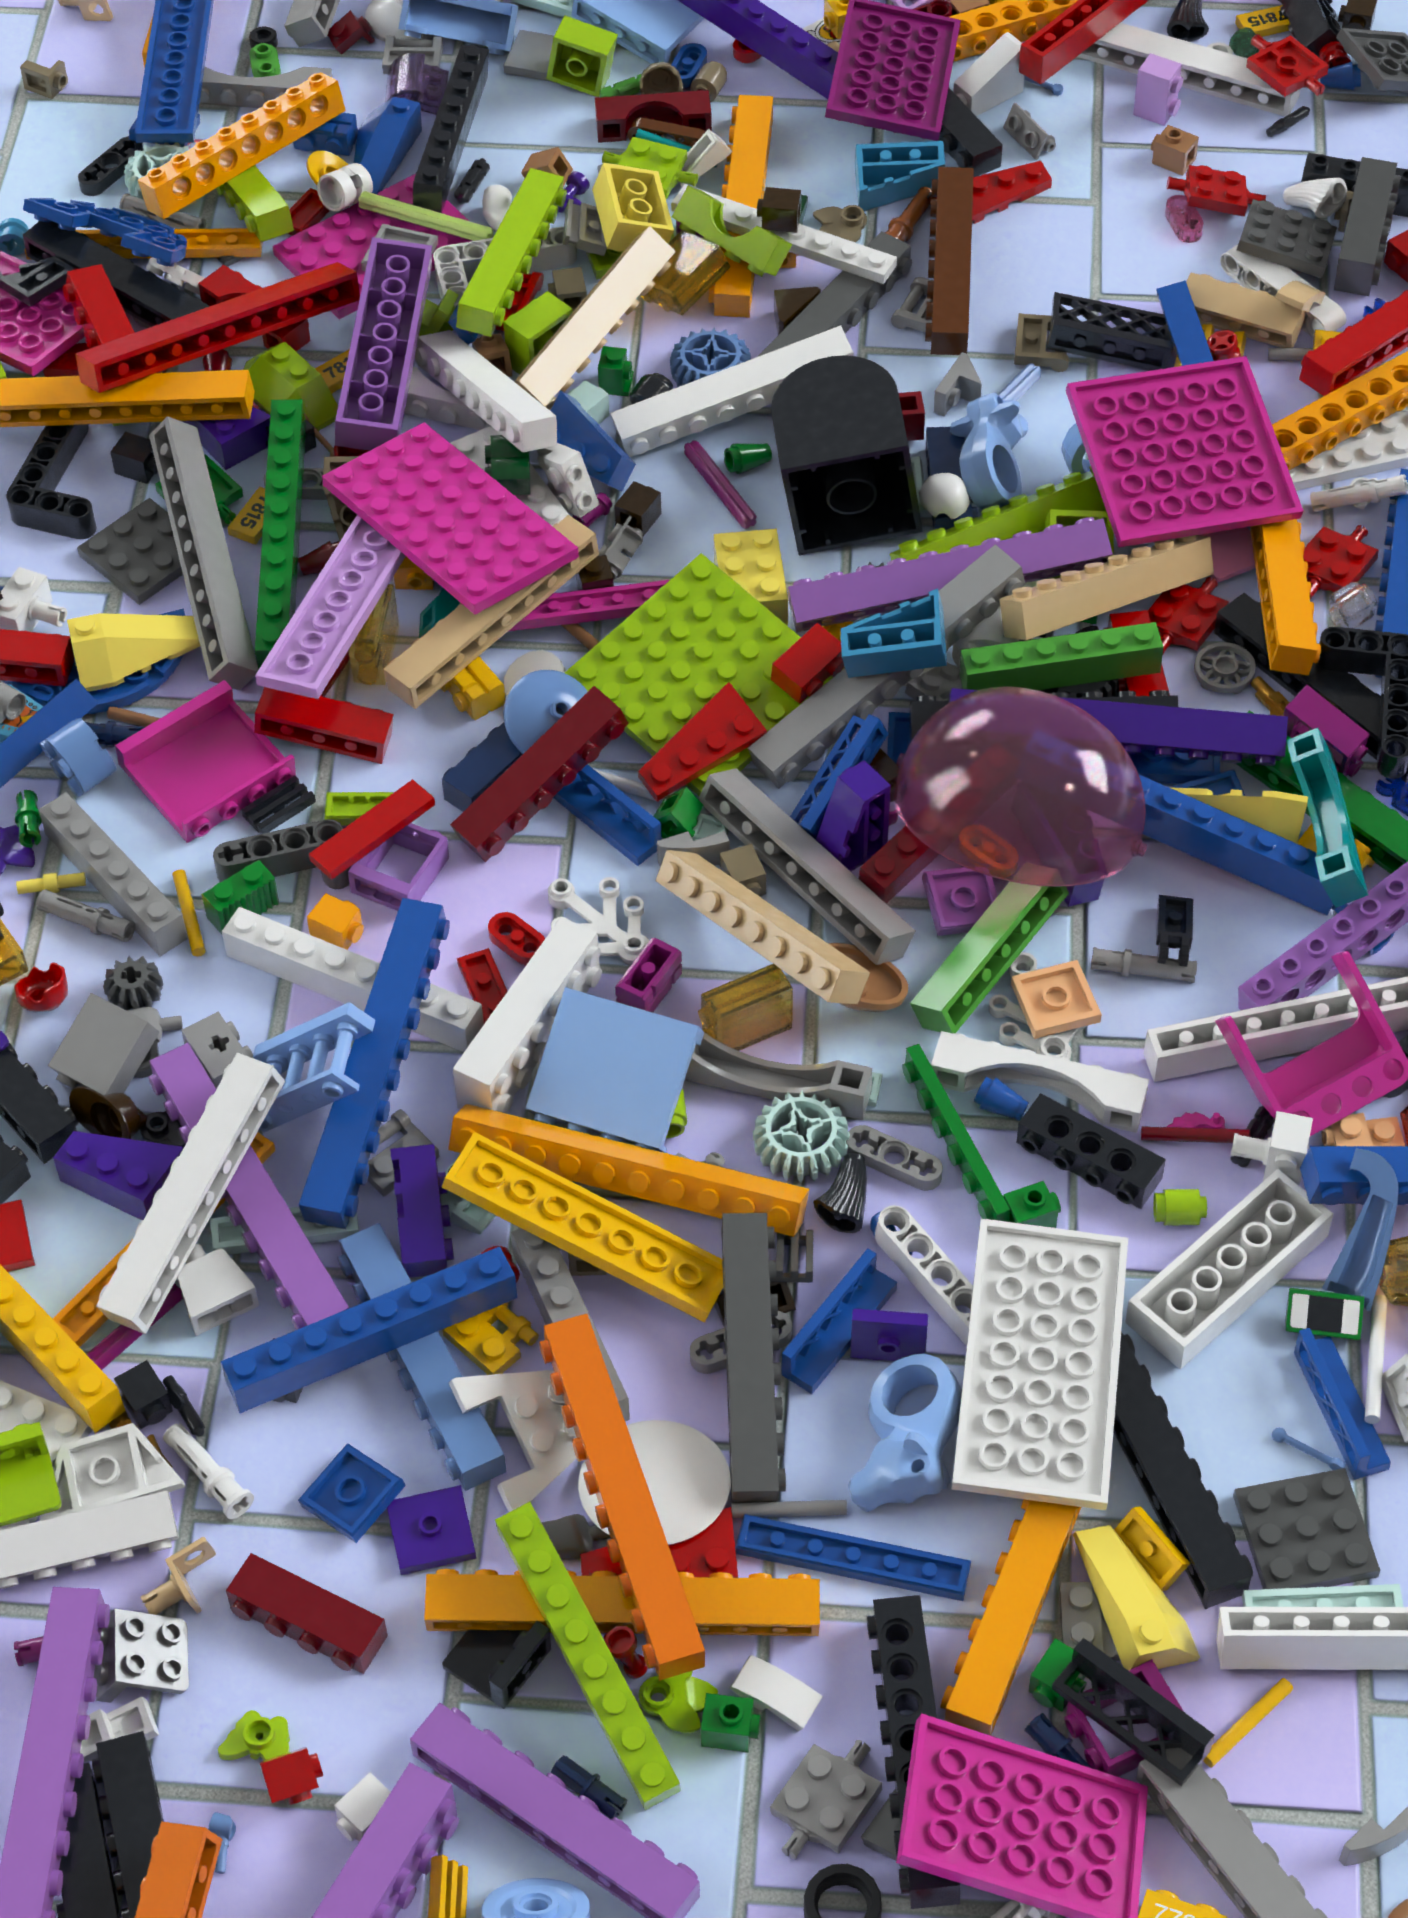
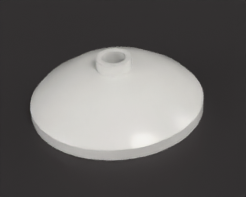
(385, 19)

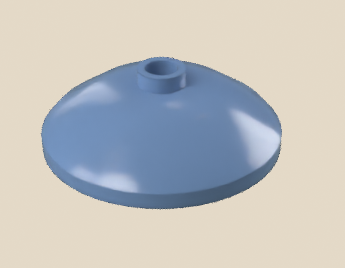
(533, 704)

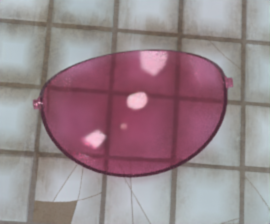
(1022, 789)

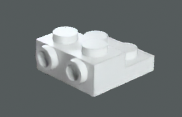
(568, 479)

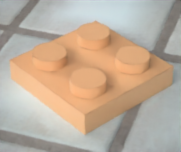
(1056, 999)

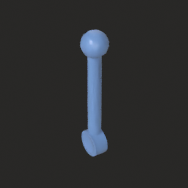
(1057, 89)
(1280, 1435)

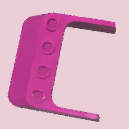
(1335, 1074)

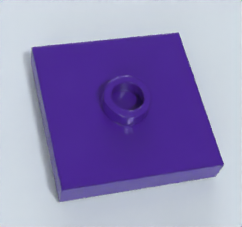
(887, 1334)
(431, 1530)

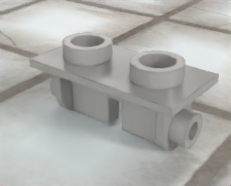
(1028, 132)
(623, 539)

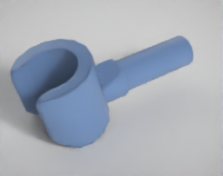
(225, 1828)

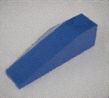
(387, 138)

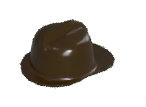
(107, 1114)

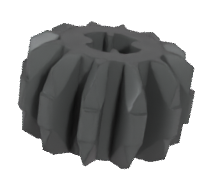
(133, 984)

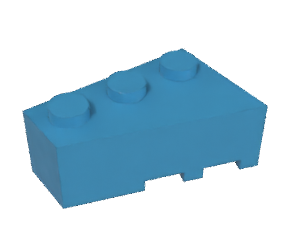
(895, 170)
(897, 640)

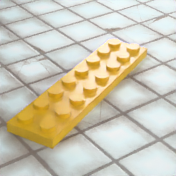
(587, 1226)

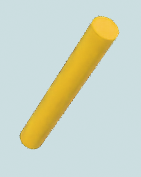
(189, 913)
(1248, 1721)

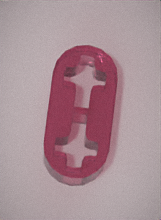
(1178, 220)

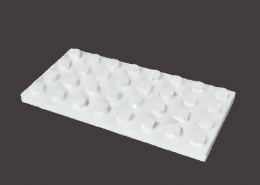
(1041, 1365)

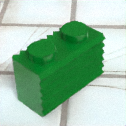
(249, 888)

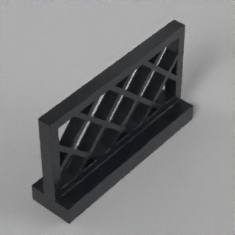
(1100, 341)

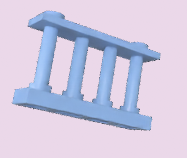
(313, 1042)

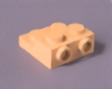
(1357, 1131)

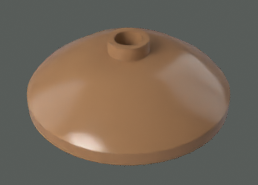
(885, 986)

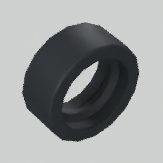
(842, 1875)

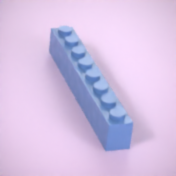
(425, 1366)

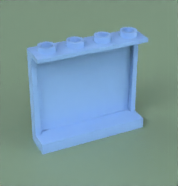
(642, 26)
(612, 1070)

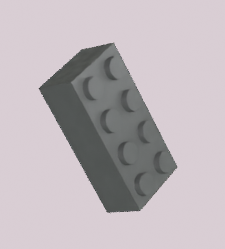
(1367, 226)

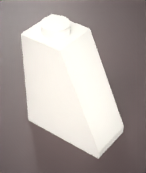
(992, 76)

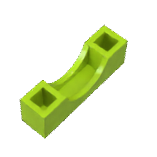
(704, 215)

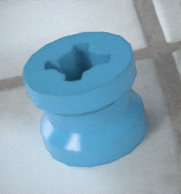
(12, 236)

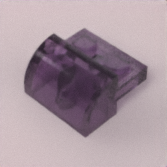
(416, 81)

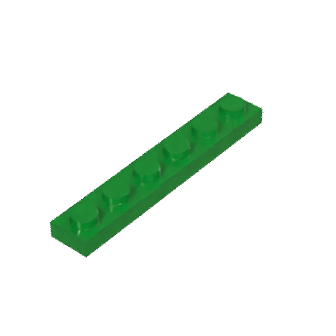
(960, 1146)

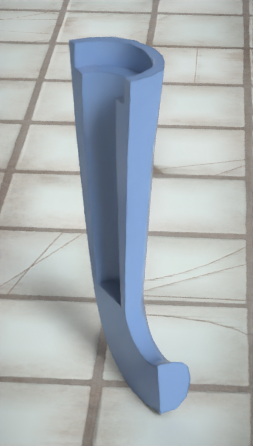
(1365, 1251)

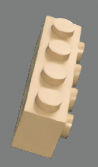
(1242, 309)

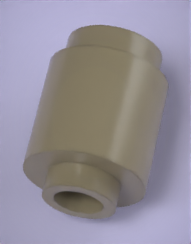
(710, 77)

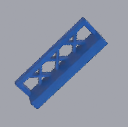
(862, 747)
(611, 815)
(828, 1331)
(1340, 1405)

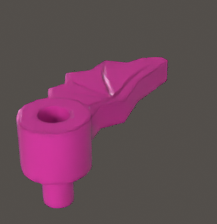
(1198, 1120)

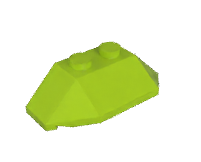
(286, 375)

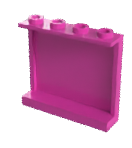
(203, 762)

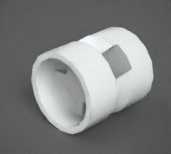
(344, 186)

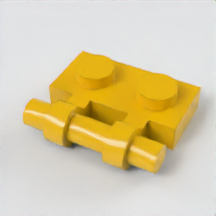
(485, 1344)

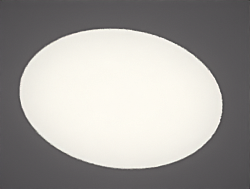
(683, 1474)

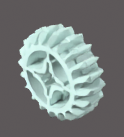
(146, 160)
(787, 1150)

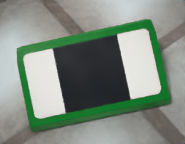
(1324, 1313)

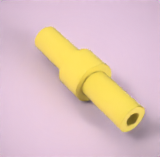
(51, 882)

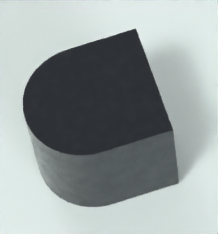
(844, 454)

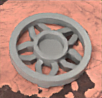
(1224, 668)

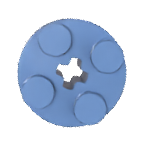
(78, 756)

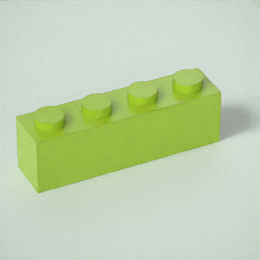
(257, 204)

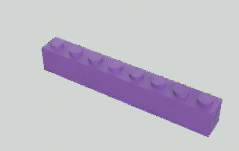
(554, 1816)

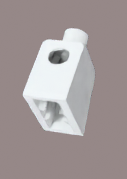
(214, 1289)

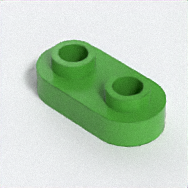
(264, 60)

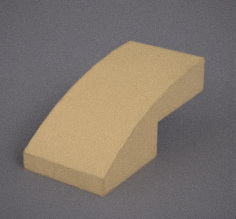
(1300, 295)

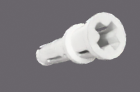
(217, 1480)

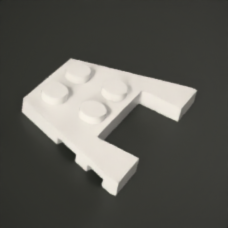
(536, 1421)

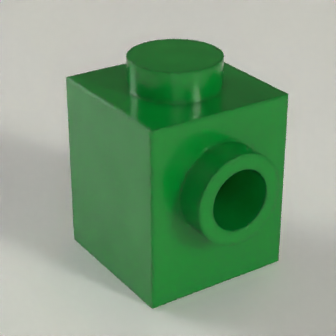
(1033, 1205)
(1047, 1671)
(729, 1722)

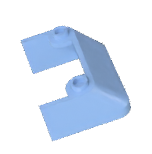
(470, 21)

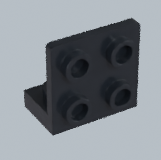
(498, 1660)

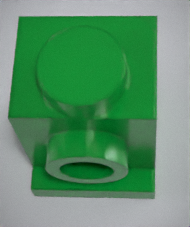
(614, 371)
(678, 813)

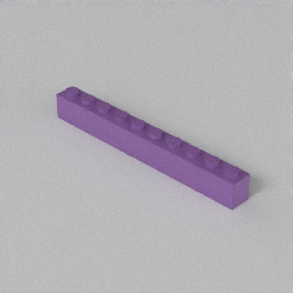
(883, 588)
(252, 1200)
(52, 1753)

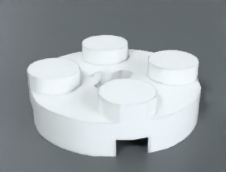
(176, 274)

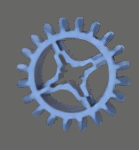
(706, 354)

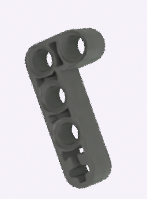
(279, 851)

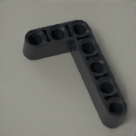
(33, 494)
(1384, 656)

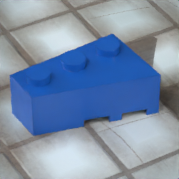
(600, 453)

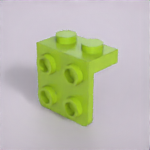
(26, 1475)

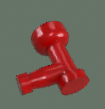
(622, 1645)

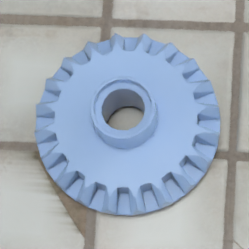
(536, 1900)

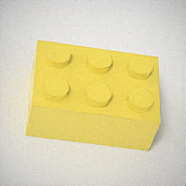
(630, 203)
(756, 565)

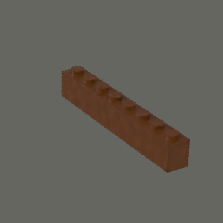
(951, 261)

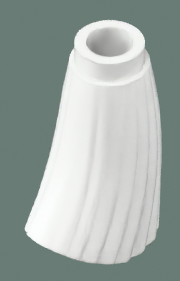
(1318, 195)

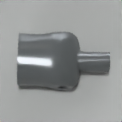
(573, 1535)

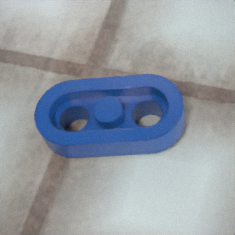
(689, 62)

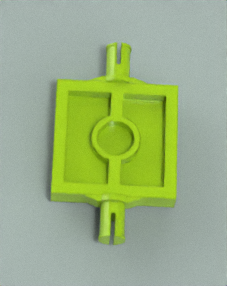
(655, 157)

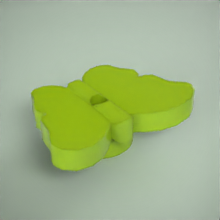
(245, 1737)

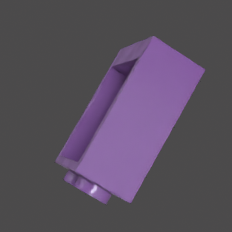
(388, 890)

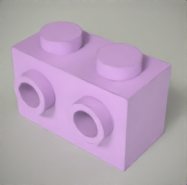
(1158, 89)

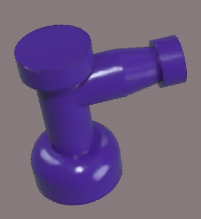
(576, 184)

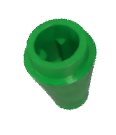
(744, 457)

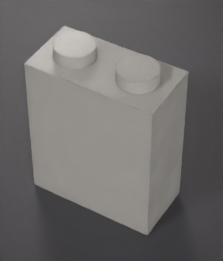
(103, 1048)

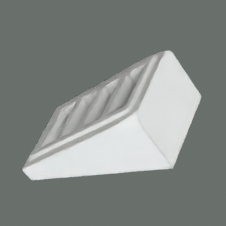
(705, 154)

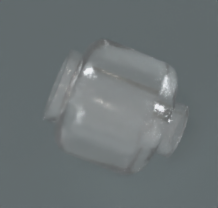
(1352, 605)

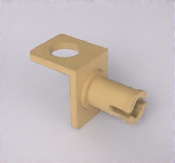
(87, 9)
(177, 1587)

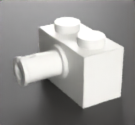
(27, 601)
(1282, 1150)

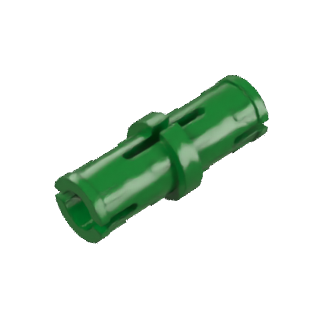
(28, 818)

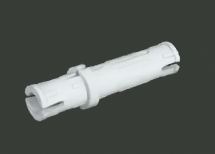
(1364, 492)

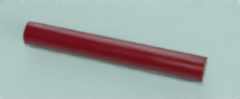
(1184, 1134)

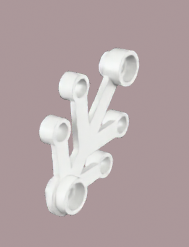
(604, 924)
(1044, 1045)

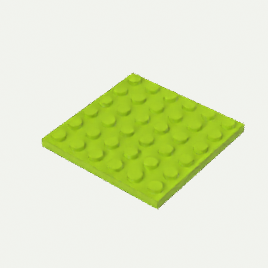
(684, 651)

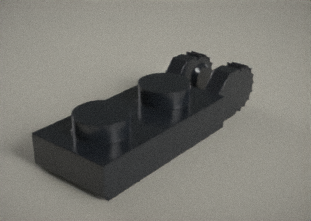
(1174, 927)

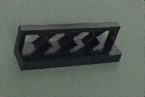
(1144, 1702)

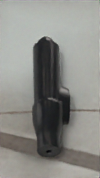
(1284, 123)
(181, 1402)

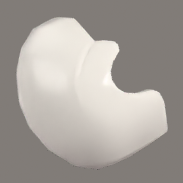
(944, 494)

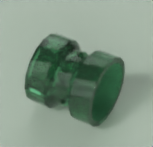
(1241, 43)

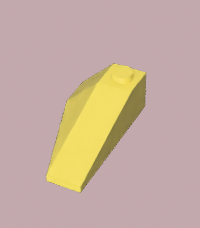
(121, 644)
(1274, 811)
(1133, 1605)

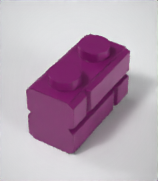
(650, 976)

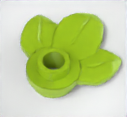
(682, 1700)

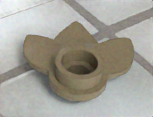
(842, 222)

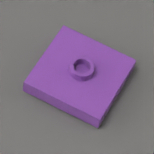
(957, 898)

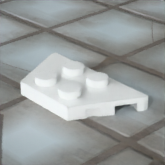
(110, 1470)

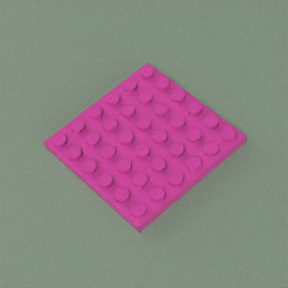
(1183, 451)

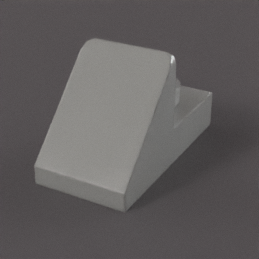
(958, 383)

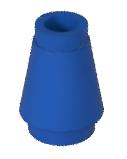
(1342, 77)
(1000, 1099)

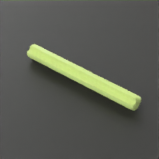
(424, 217)

